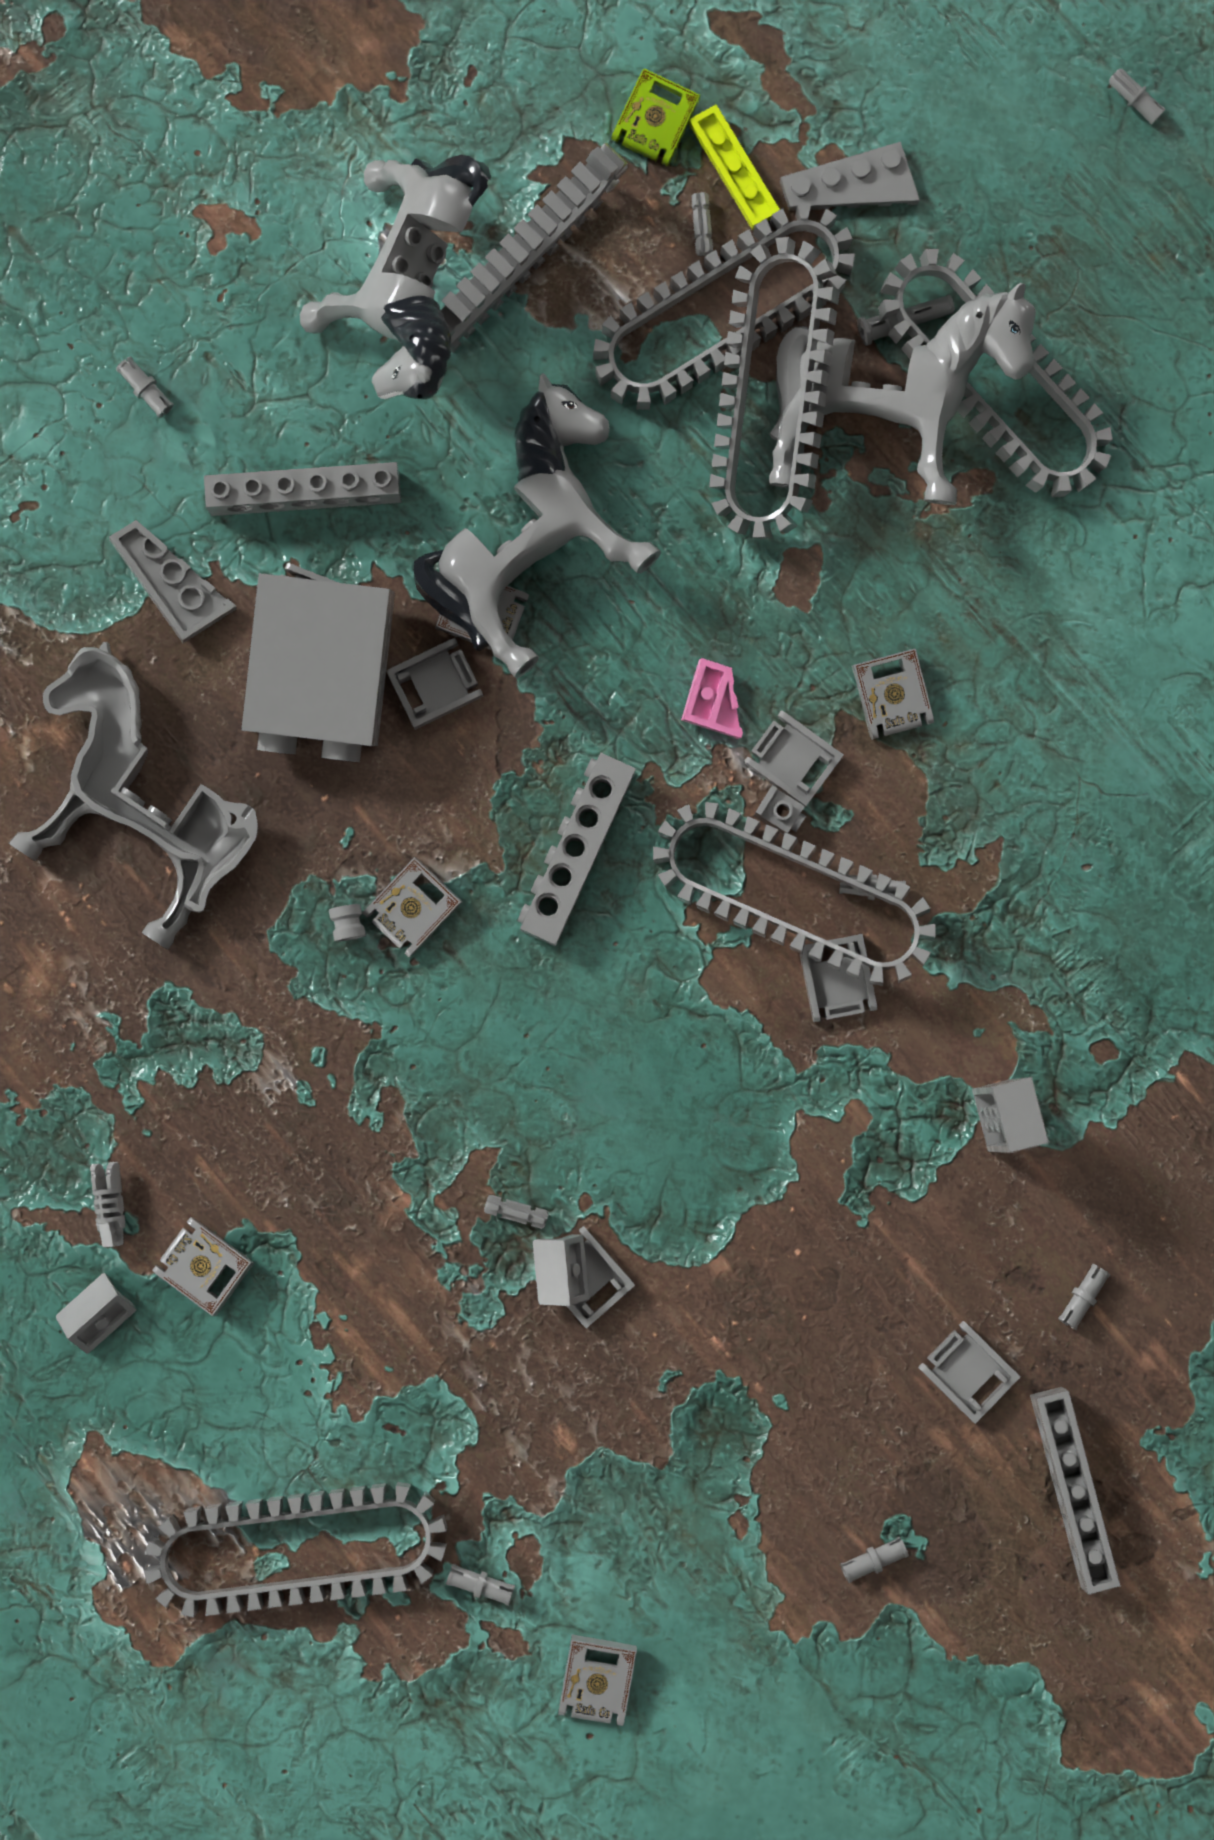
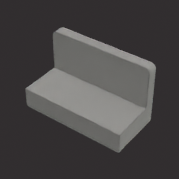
(561, 1270)
(94, 1314)

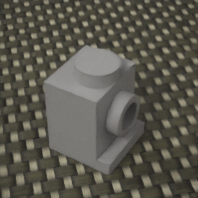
(768, 811)

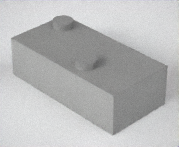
(1010, 1115)

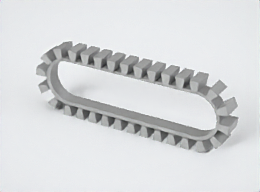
(531, 242)
(820, 272)
(602, 350)
(1061, 486)
(669, 877)
(275, 1504)

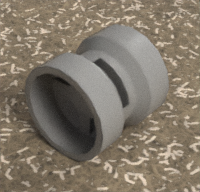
(347, 922)

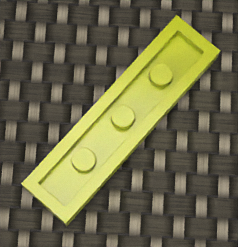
(733, 166)

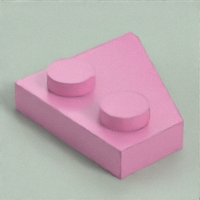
(713, 700)

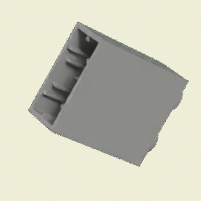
(317, 665)

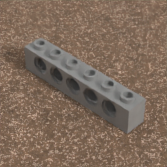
(302, 489)
(618, 777)
(1075, 1490)

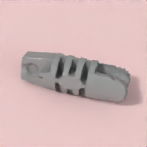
(108, 1203)

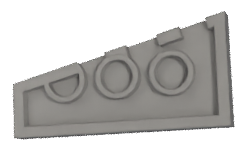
(861, 179)
(172, 585)

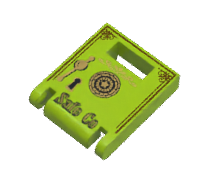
(653, 121)

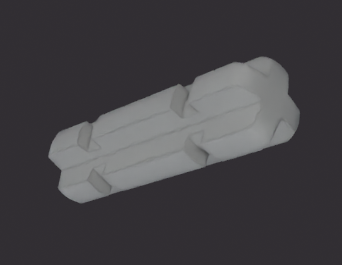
(702, 223)
(516, 1211)

